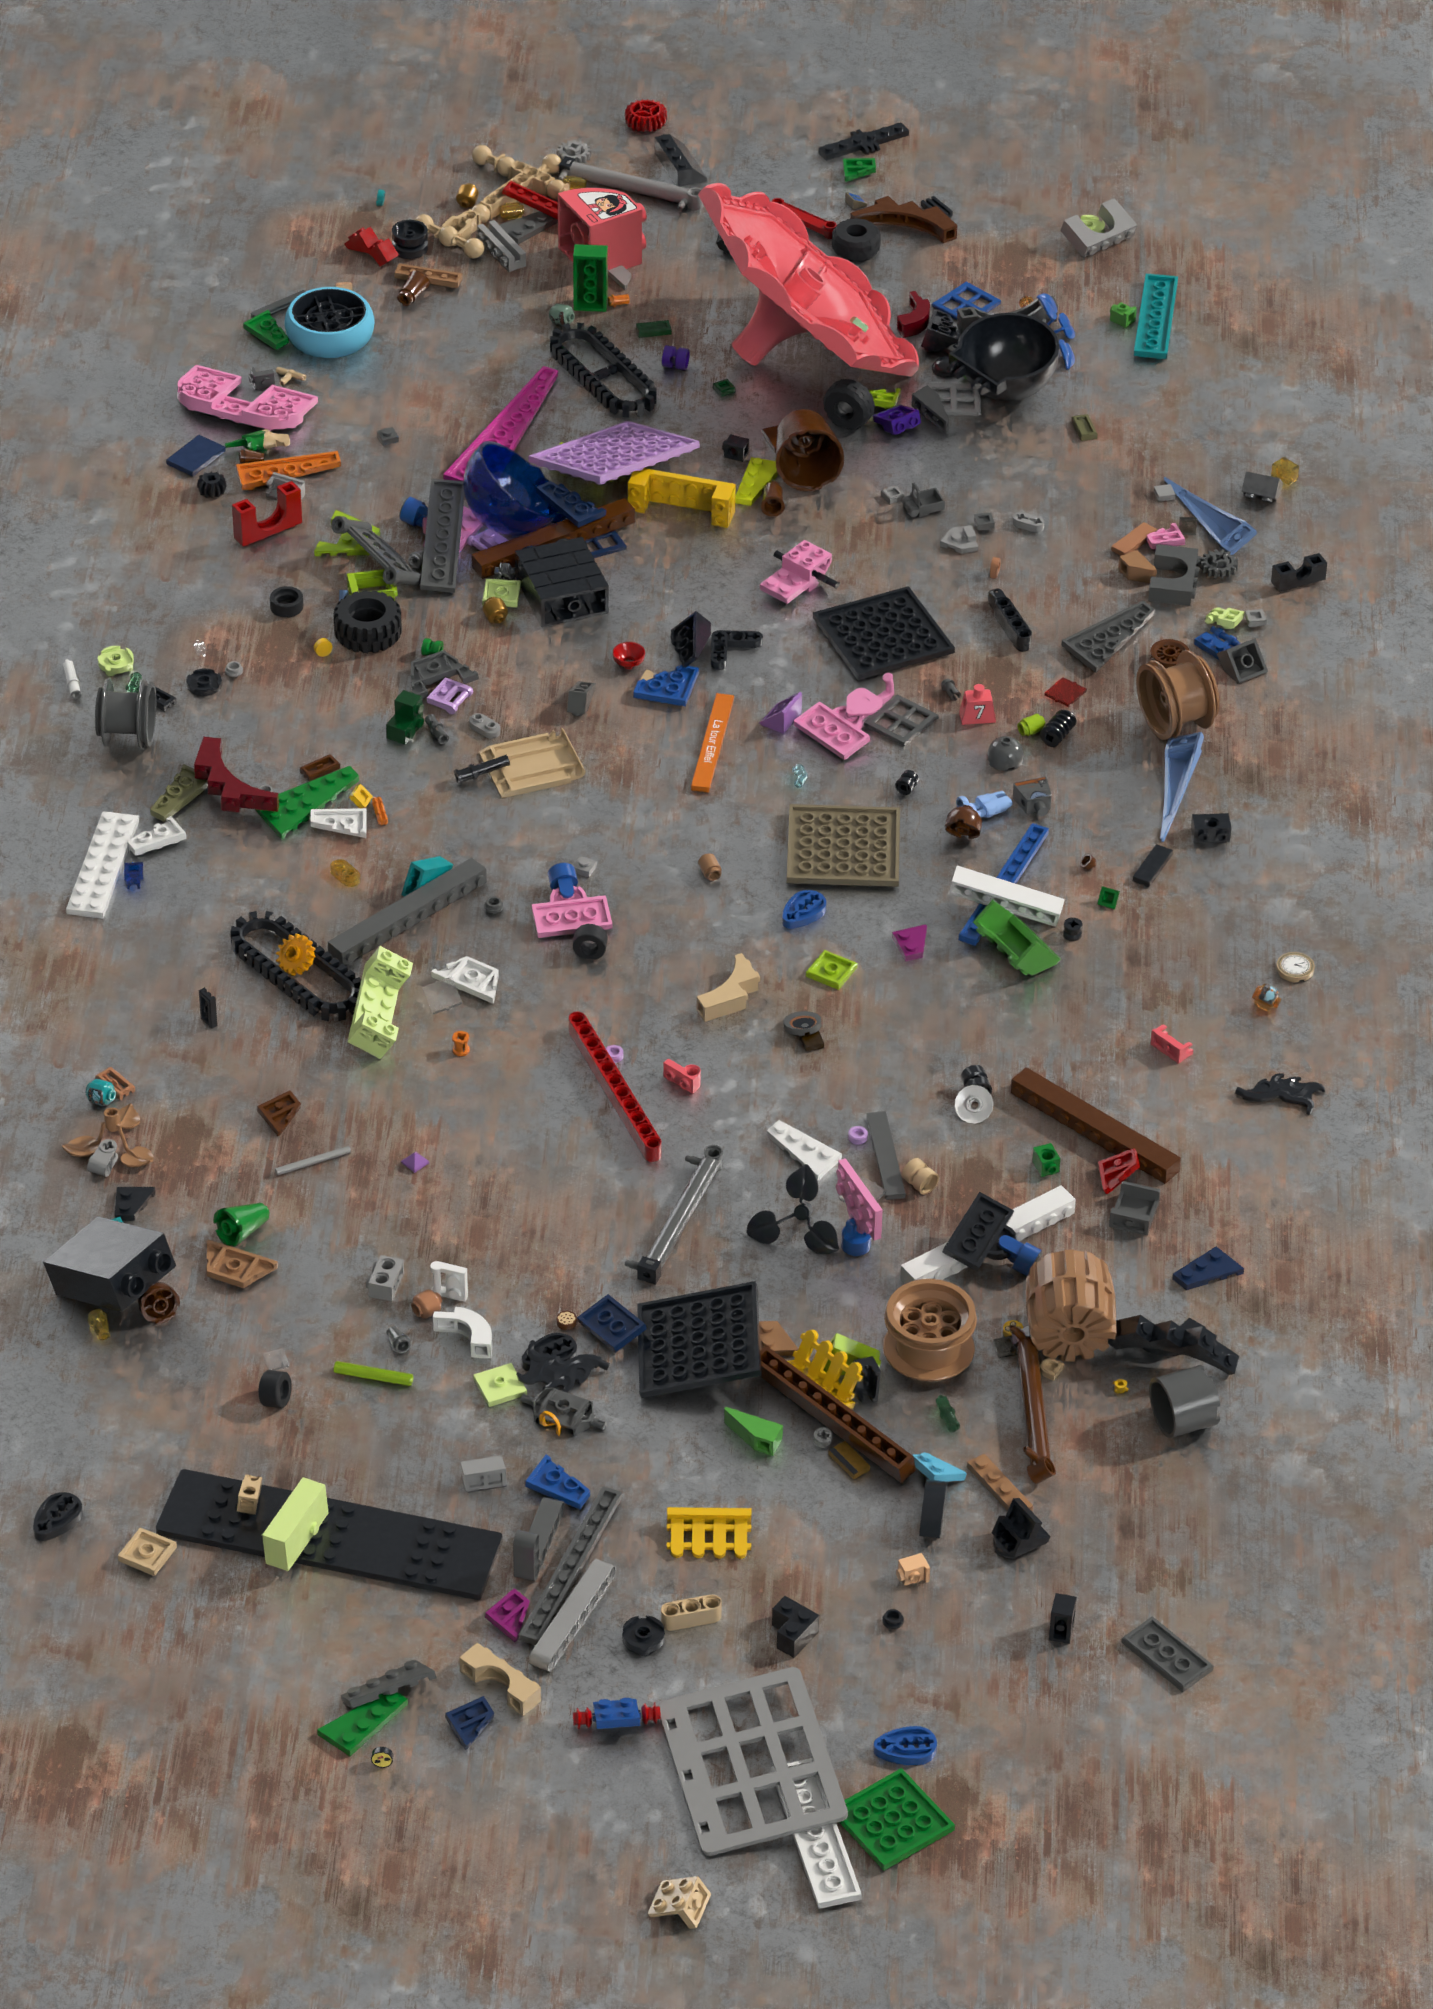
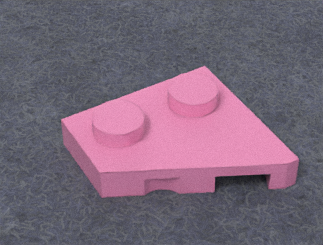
(1168, 537)

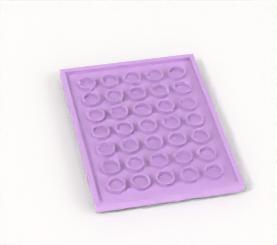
(613, 452)

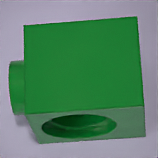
(1046, 1160)

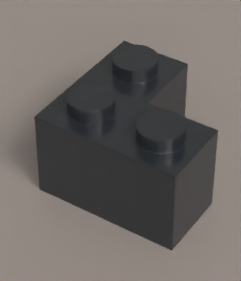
(795, 1624)

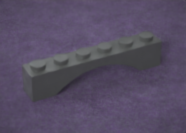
(968, 315)

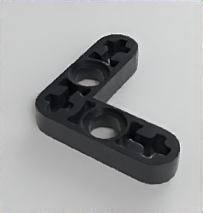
(754, 640)

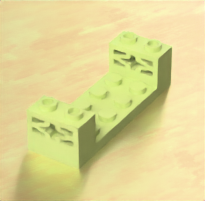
(376, 1002)

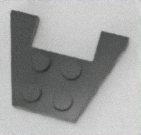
(435, 668)

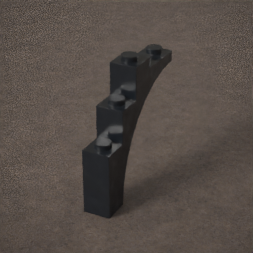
(1169, 1336)

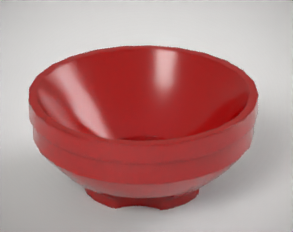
(628, 651)

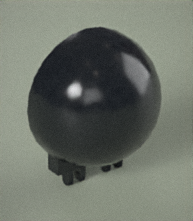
(1006, 356)

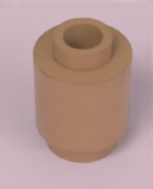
(710, 867)

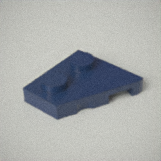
(470, 1720)

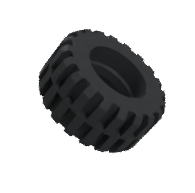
(367, 621)

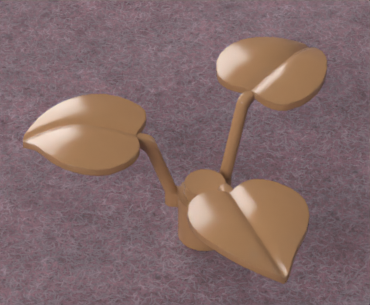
(114, 1120)

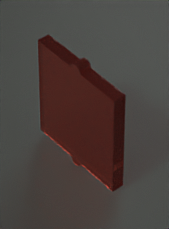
(1065, 692)

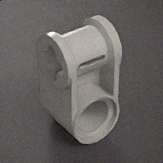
(103, 1158)

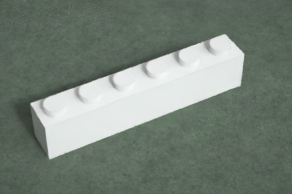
(1013, 897)

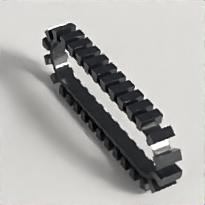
(592, 383)
(283, 979)

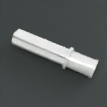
(73, 683)

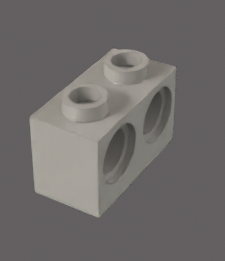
(385, 1278)

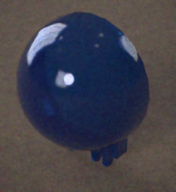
(503, 491)

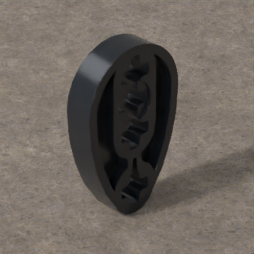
(553, 1341)
(57, 1525)

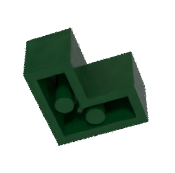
(407, 717)

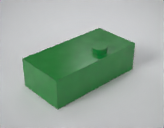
(590, 278)

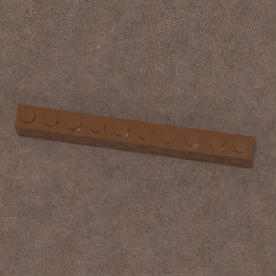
(618, 515)
(1094, 1124)
(836, 1416)

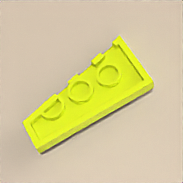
(756, 476)

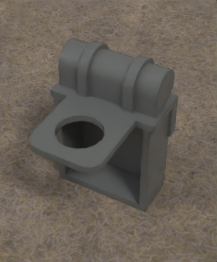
(923, 502)

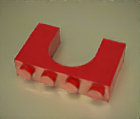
(286, 515)

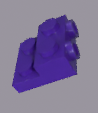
(898, 419)

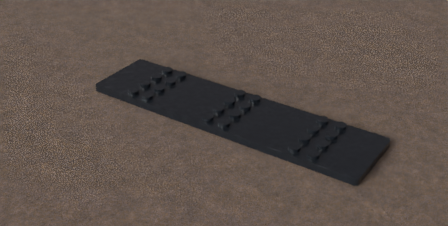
(349, 1540)

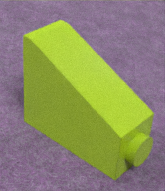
(853, 1349)

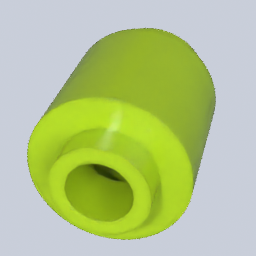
(1031, 725)

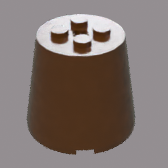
(807, 451)

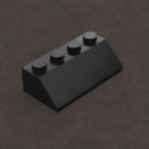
(678, 161)

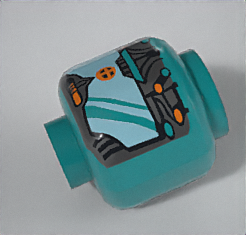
(100, 1092)

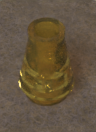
(98, 1321)

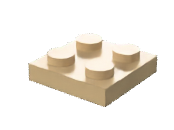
(147, 1551)

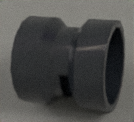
(907, 782)

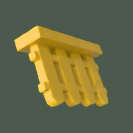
(829, 1380)
(709, 1519)

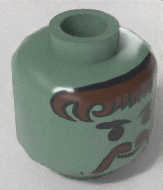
(561, 314)

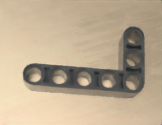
(532, 1546)

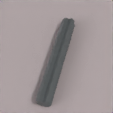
(278, 305)

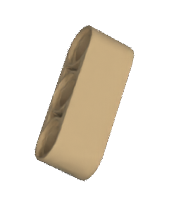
(691, 1612)

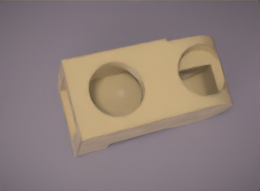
(249, 1494)

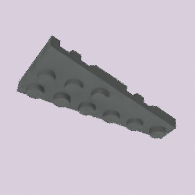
(1102, 640)

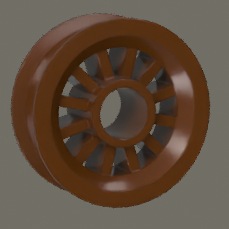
(1167, 651)

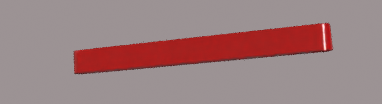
(615, 1087)

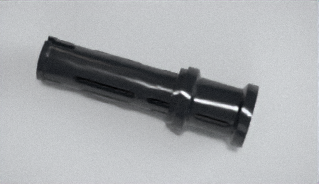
(474, 771)

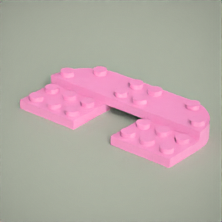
(276, 408)

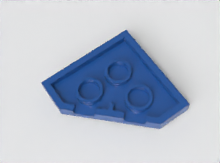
(668, 687)

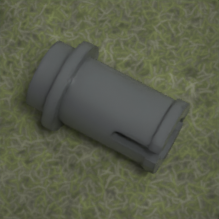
(949, 687)

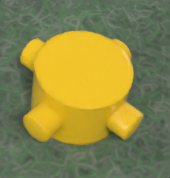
(1120, 1386)

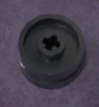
(410, 238)

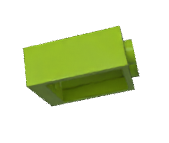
(369, 579)

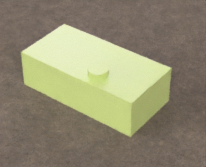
(295, 1524)

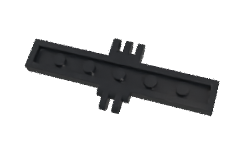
(863, 141)

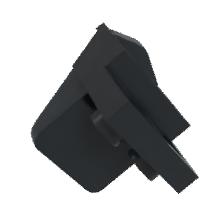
(1018, 1531)

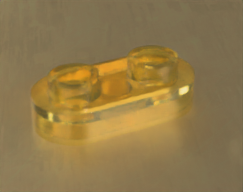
(345, 873)

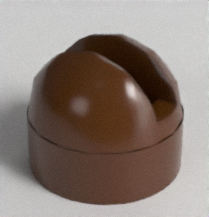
(1088, 862)

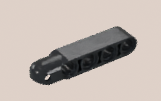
(1010, 620)

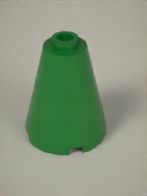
(239, 1222)

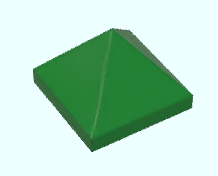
(1108, 897)

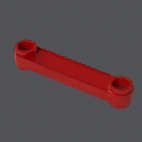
(811, 221)

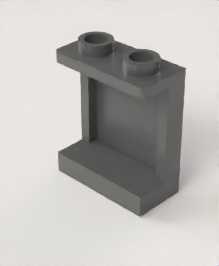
(1135, 1208)

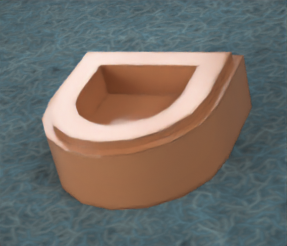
(995, 567)

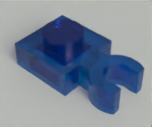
(133, 874)

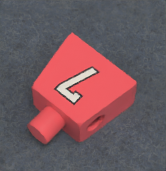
(977, 706)

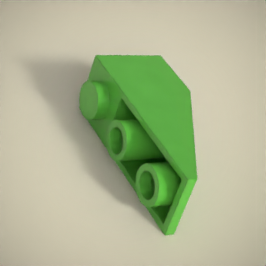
(756, 1432)

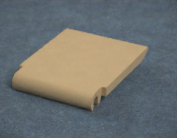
(534, 763)

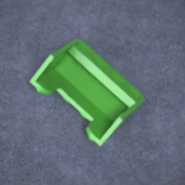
(1016, 939)

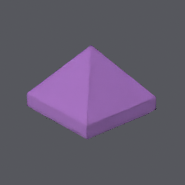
(415, 1162)

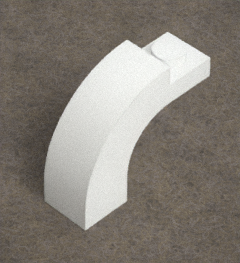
(468, 1324)

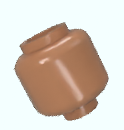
(426, 1303)

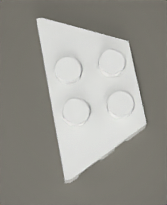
(471, 977)

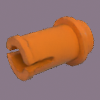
(618, 300)

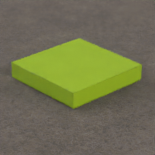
(831, 969)

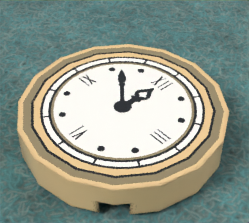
(1295, 967)

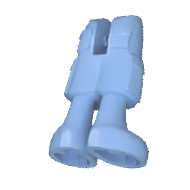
(987, 804)

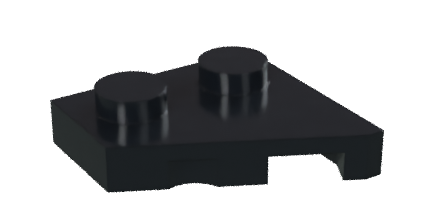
(131, 1201)

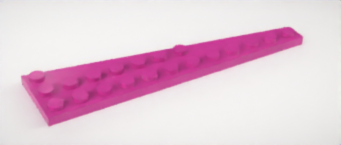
(511, 421)

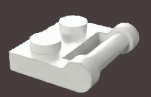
(456, 1281)

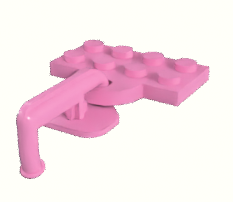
(841, 727)

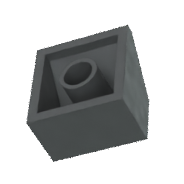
(1243, 661)

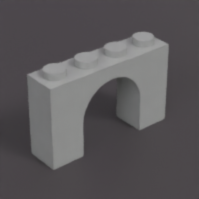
(1088, 241)

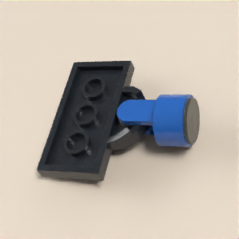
(985, 1235)

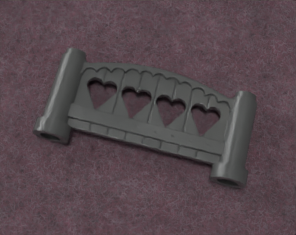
(392, 574)

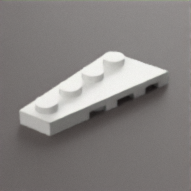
(804, 1148)

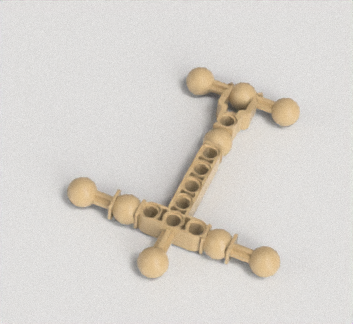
(458, 229)

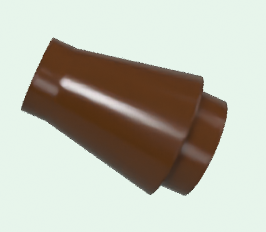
(249, 456)

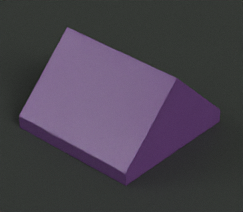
(783, 713)

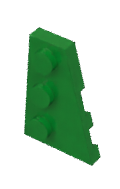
(267, 330)

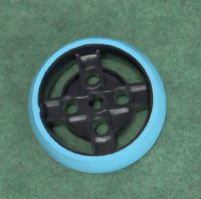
(329, 322)

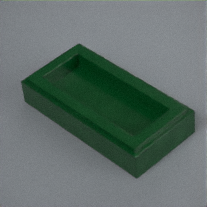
(654, 328)

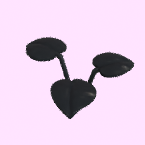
(802, 1185)

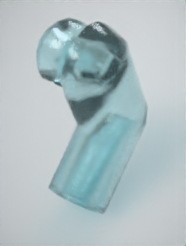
(802, 775)

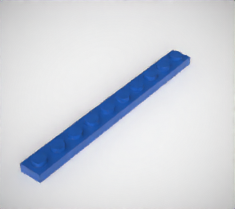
(1010, 872)

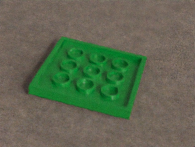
(894, 1819)

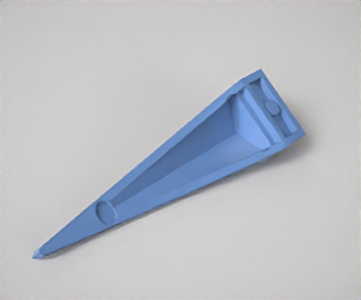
(1226, 529)
(1180, 761)

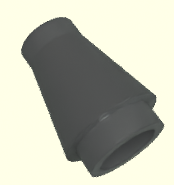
(399, 1341)

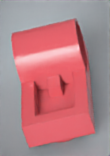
(686, 1077)

